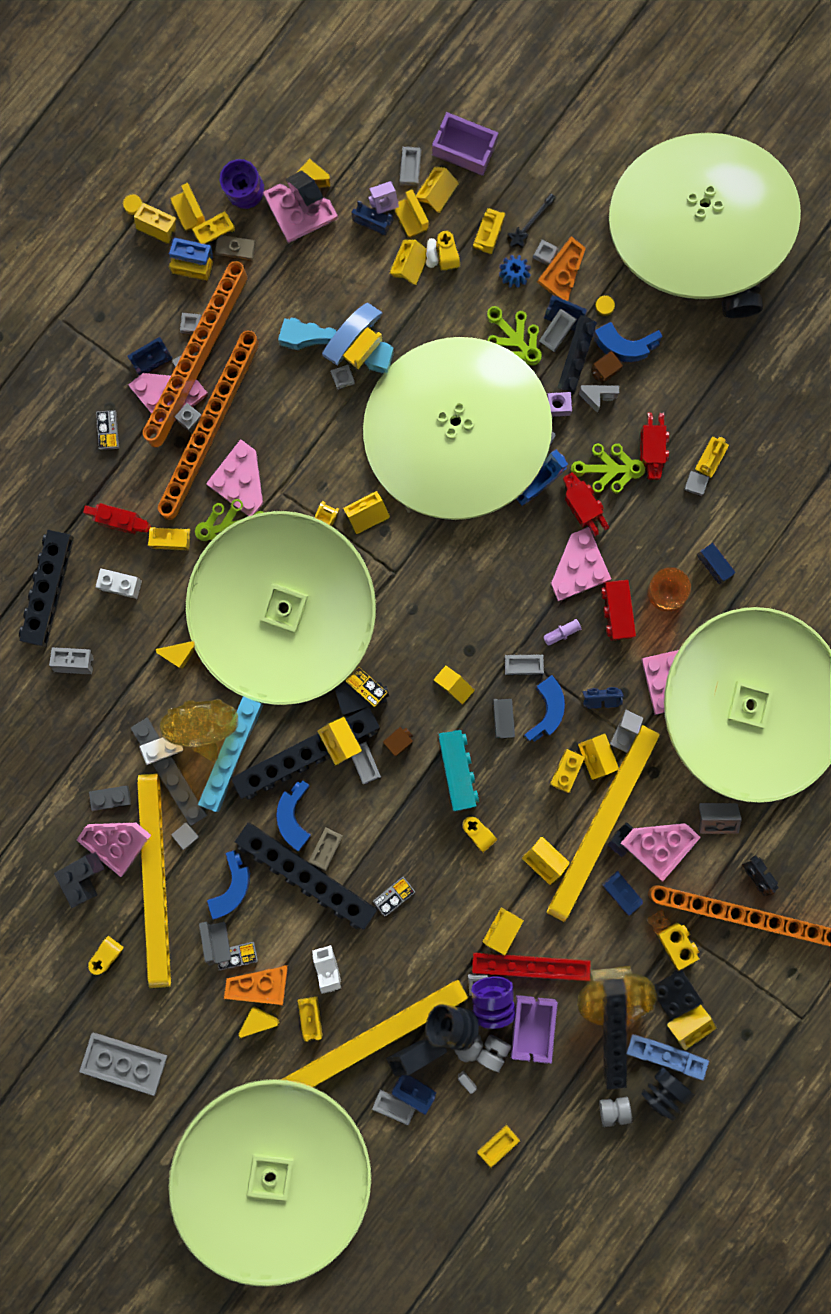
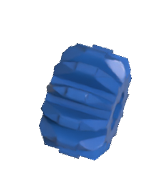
(512, 277)

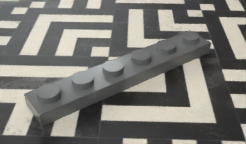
(171, 776)

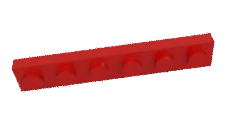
(531, 966)

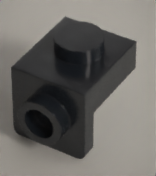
(618, 837)

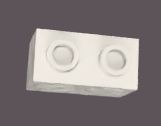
(118, 583)

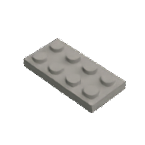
(123, 1063)

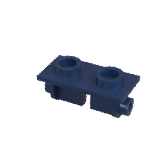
(594, 696)

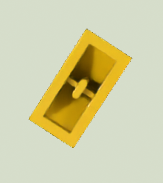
(315, 172)
(178, 654)
(454, 684)
(258, 1021)

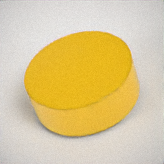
(132, 204)
(604, 305)

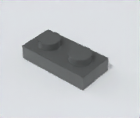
(110, 798)

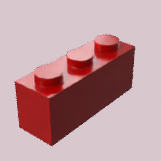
(618, 610)

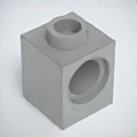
(188, 418)

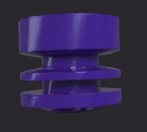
(238, 175)
(493, 1002)

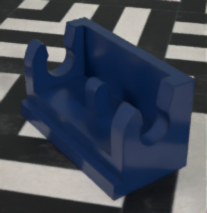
(371, 219)
(557, 303)
(150, 356)
(622, 893)
(414, 1093)

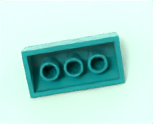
(457, 770)

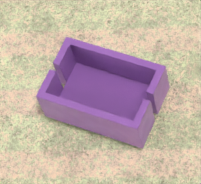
(464, 143)
(533, 1029)

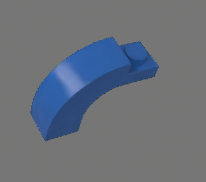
(623, 349)
(552, 468)
(555, 706)
(286, 820)
(237, 891)

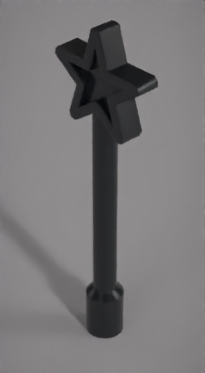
(519, 236)

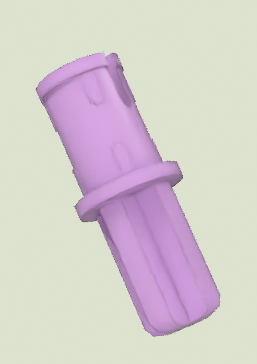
(562, 632)

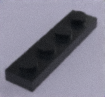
(577, 354)

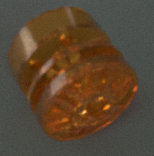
(672, 579)

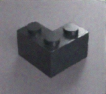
(75, 879)

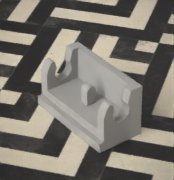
(71, 660)

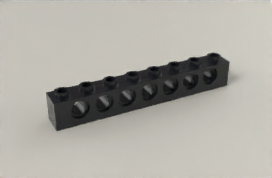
(242, 780)
(358, 921)

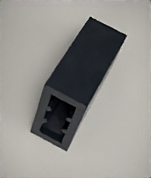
(305, 191)
(352, 701)
(414, 1057)

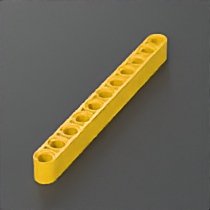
(602, 823)
(154, 882)
(377, 1036)

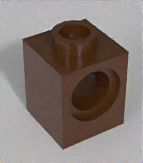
(606, 367)
(398, 741)

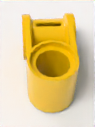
(447, 254)
(326, 513)
(481, 835)
(107, 954)

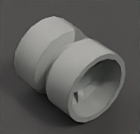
(490, 1059)
(615, 1111)

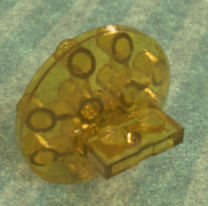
(199, 725)
(639, 989)

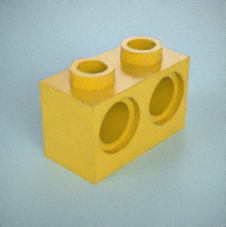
(567, 771)
(674, 948)

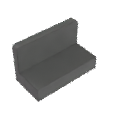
(503, 718)
(719, 818)
(215, 943)

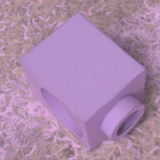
(389, 202)
(564, 399)

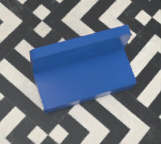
(190, 251)

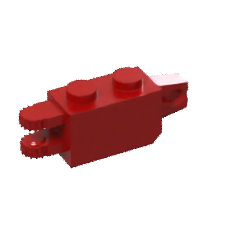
(653, 446)
(583, 504)
(117, 519)

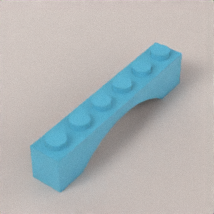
(300, 335)
(229, 755)

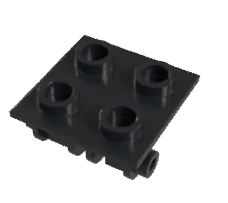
(677, 994)

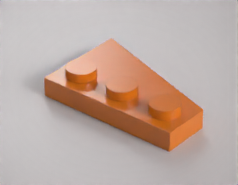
(562, 271)
(259, 987)

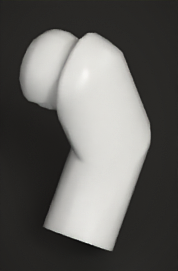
(431, 253)

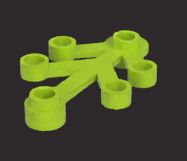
(516, 338)
(611, 468)
(220, 527)

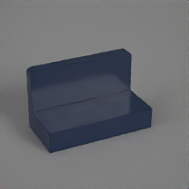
(715, 563)

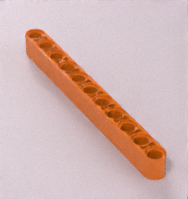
(196, 362)
(208, 416)
(744, 915)

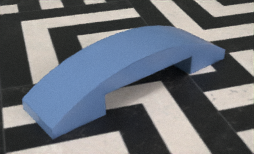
(350, 331)
(667, 1056)

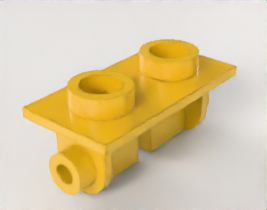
(712, 456)

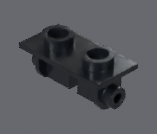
(765, 883)

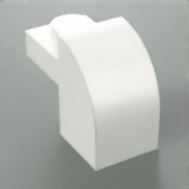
(327, 969)

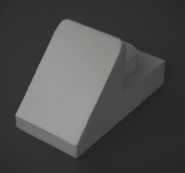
(592, 394)
(626, 731)

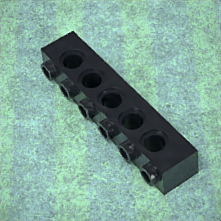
(50, 598)
(615, 1033)

